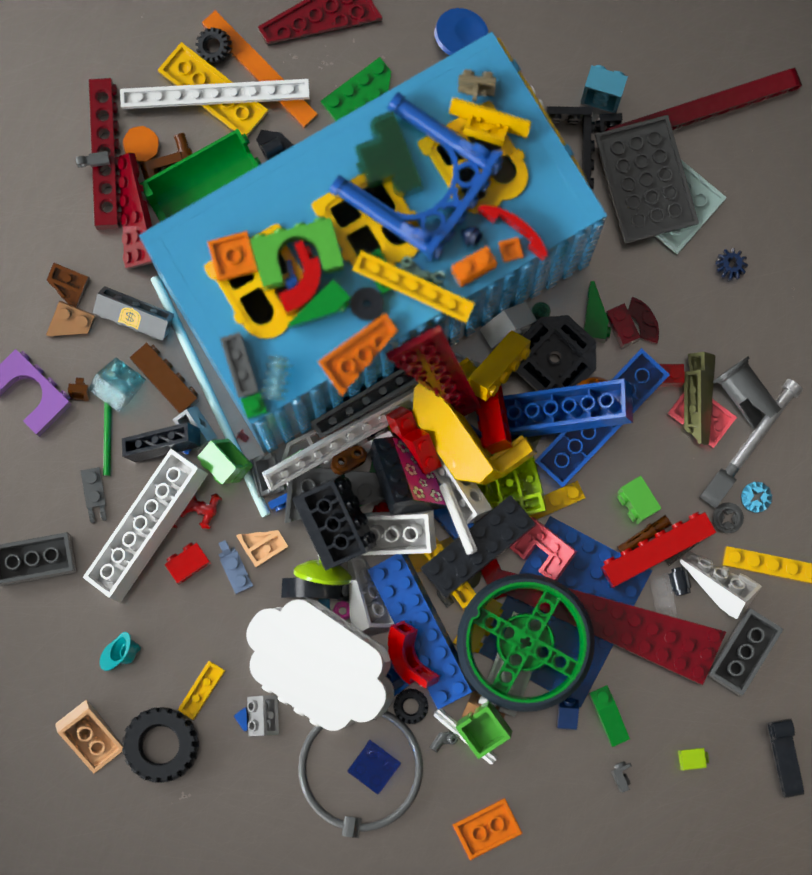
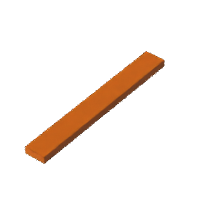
(259, 67)

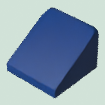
(242, 718)

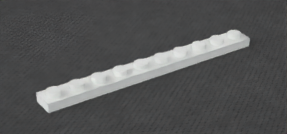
(214, 94)
(335, 442)

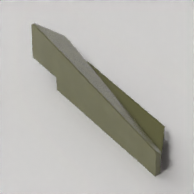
(699, 395)

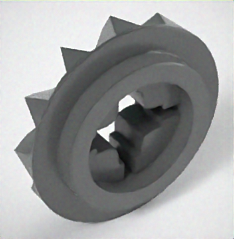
(737, 518)

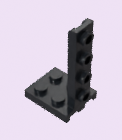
(573, 116)

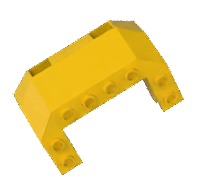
(459, 443)

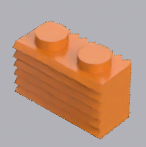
(473, 266)

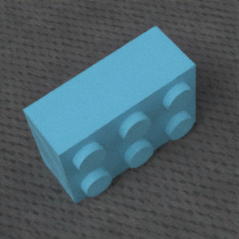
(603, 88)

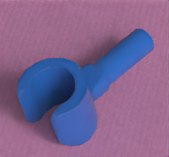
(292, 280)

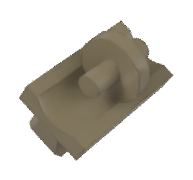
(476, 85)

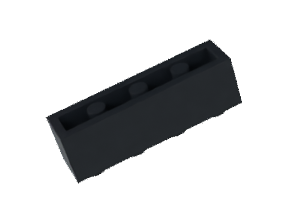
(160, 441)

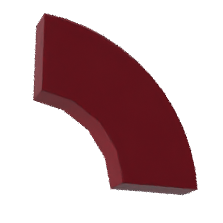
(645, 320)

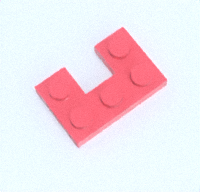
(720, 419)
(558, 550)

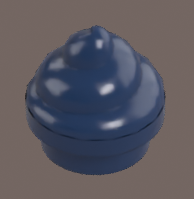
(471, 236)

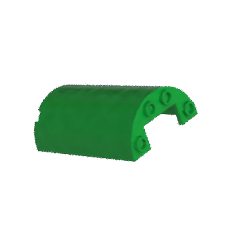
(199, 174)

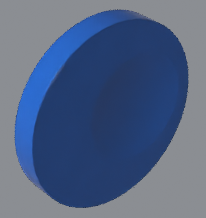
(458, 29)

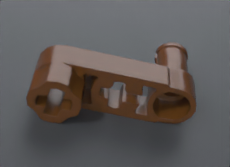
(157, 165)

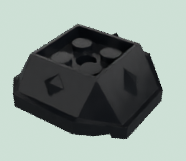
(566, 339)

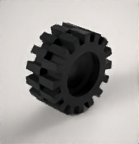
(203, 45)
(411, 694)

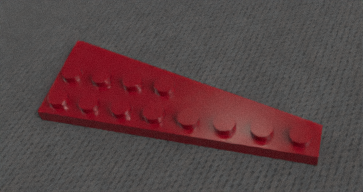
(436, 368)

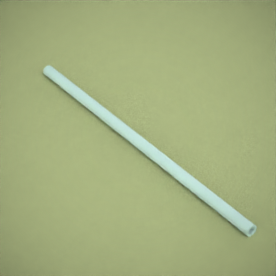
(206, 387)

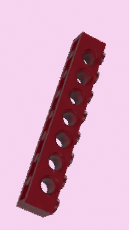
(98, 89)

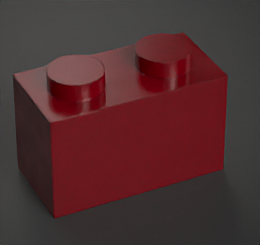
(622, 326)

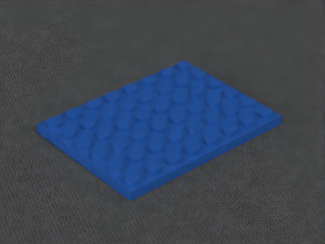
(583, 575)

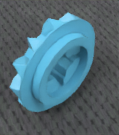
(747, 495)

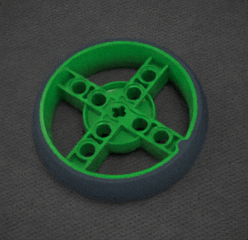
(498, 691)

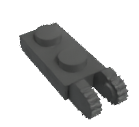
(94, 492)

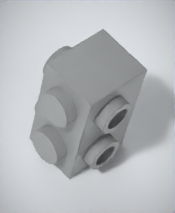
(263, 715)

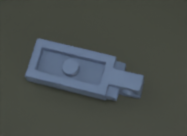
(234, 568)

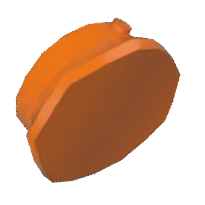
(141, 142)

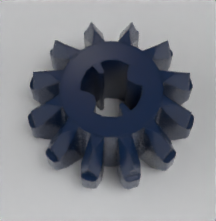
(724, 261)

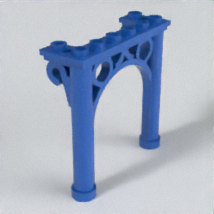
(451, 141)

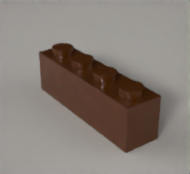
(163, 378)

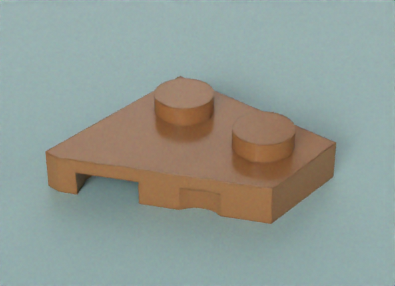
(70, 320)

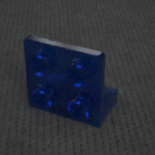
(374, 767)

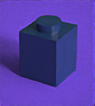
(568, 714)

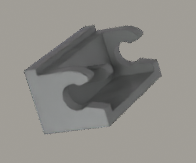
(261, 464)

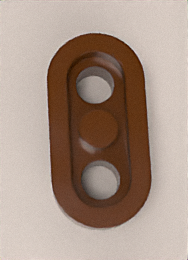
(350, 460)

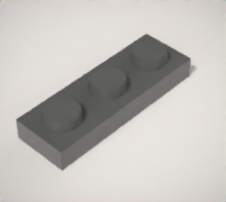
(239, 365)

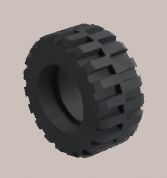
(134, 751)

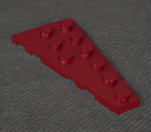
(316, 17)
(135, 213)

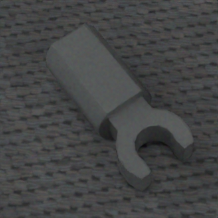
(93, 159)

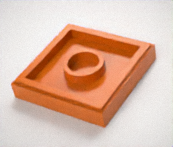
(232, 256)

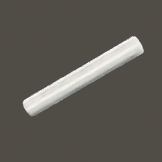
(458, 518)
(450, 723)

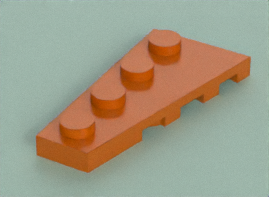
(357, 352)

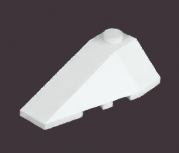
(727, 589)
(365, 603)

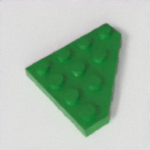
(358, 90)

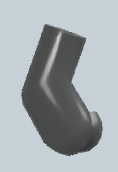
(443, 738)

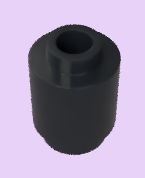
(680, 581)

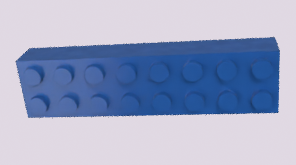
(569, 408)
(575, 448)
(409, 602)

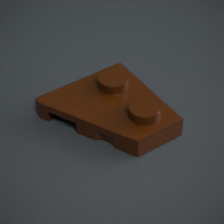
(68, 283)

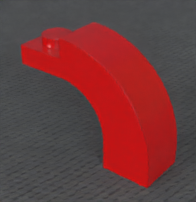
(299, 296)
(403, 656)

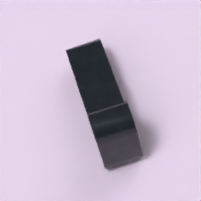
(785, 757)

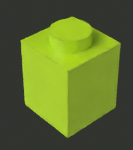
(693, 759)

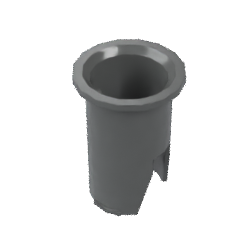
(748, 392)

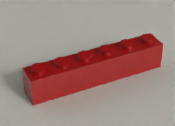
(657, 550)

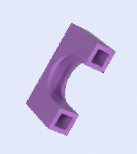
(53, 402)

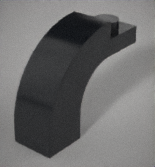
(302, 589)

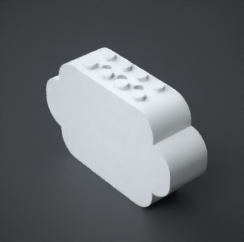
(320, 664)

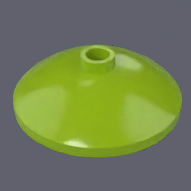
(314, 572)

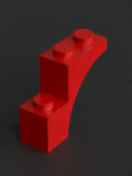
(417, 440)

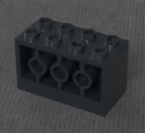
(335, 521)

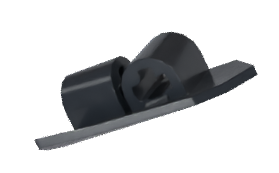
(272, 143)

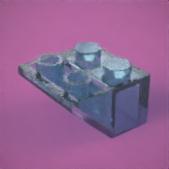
(116, 384)

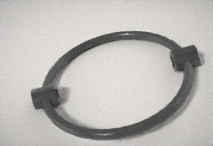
(352, 825)

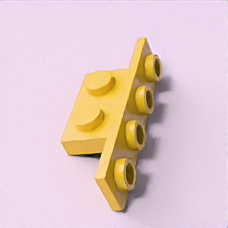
(488, 123)

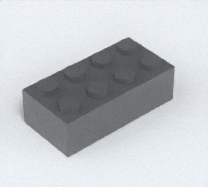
(36, 559)
(745, 652)

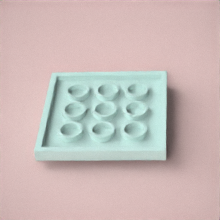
(706, 202)

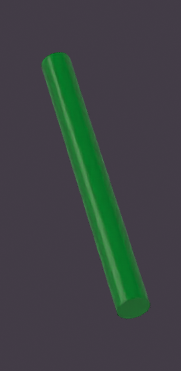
(107, 440)

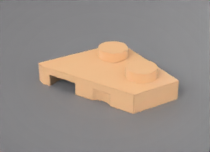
(262, 545)

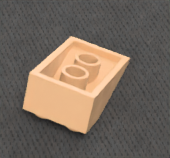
(89, 736)

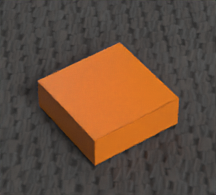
(510, 250)

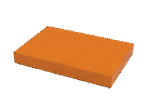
(487, 829)

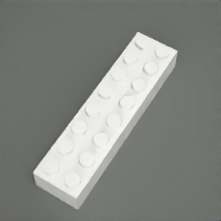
(145, 525)

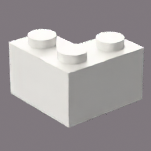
(517, 318)

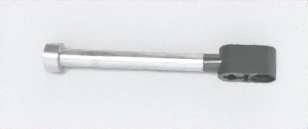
(725, 478)

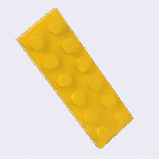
(188, 68)

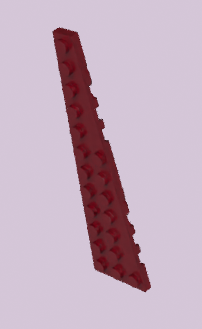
(659, 638)

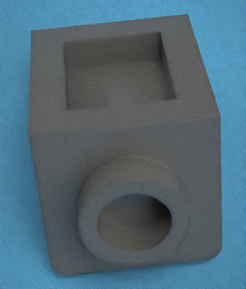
(621, 779)

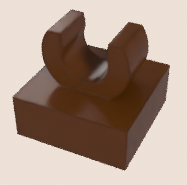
(79, 390)

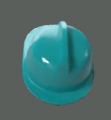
(119, 651)

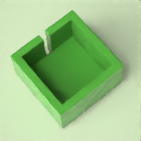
(224, 461)
(639, 500)
(484, 729)

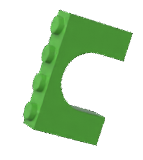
(318, 234)

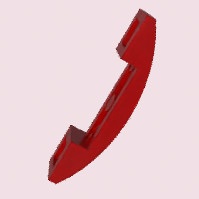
(492, 213)

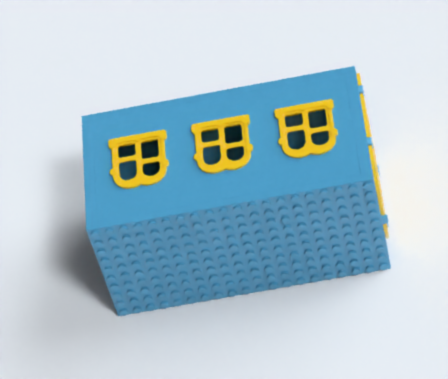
(294, 189)

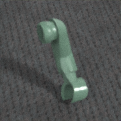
(412, 268)

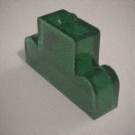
(388, 158)

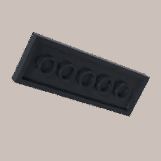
(491, 536)

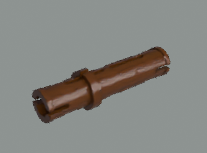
(649, 532)

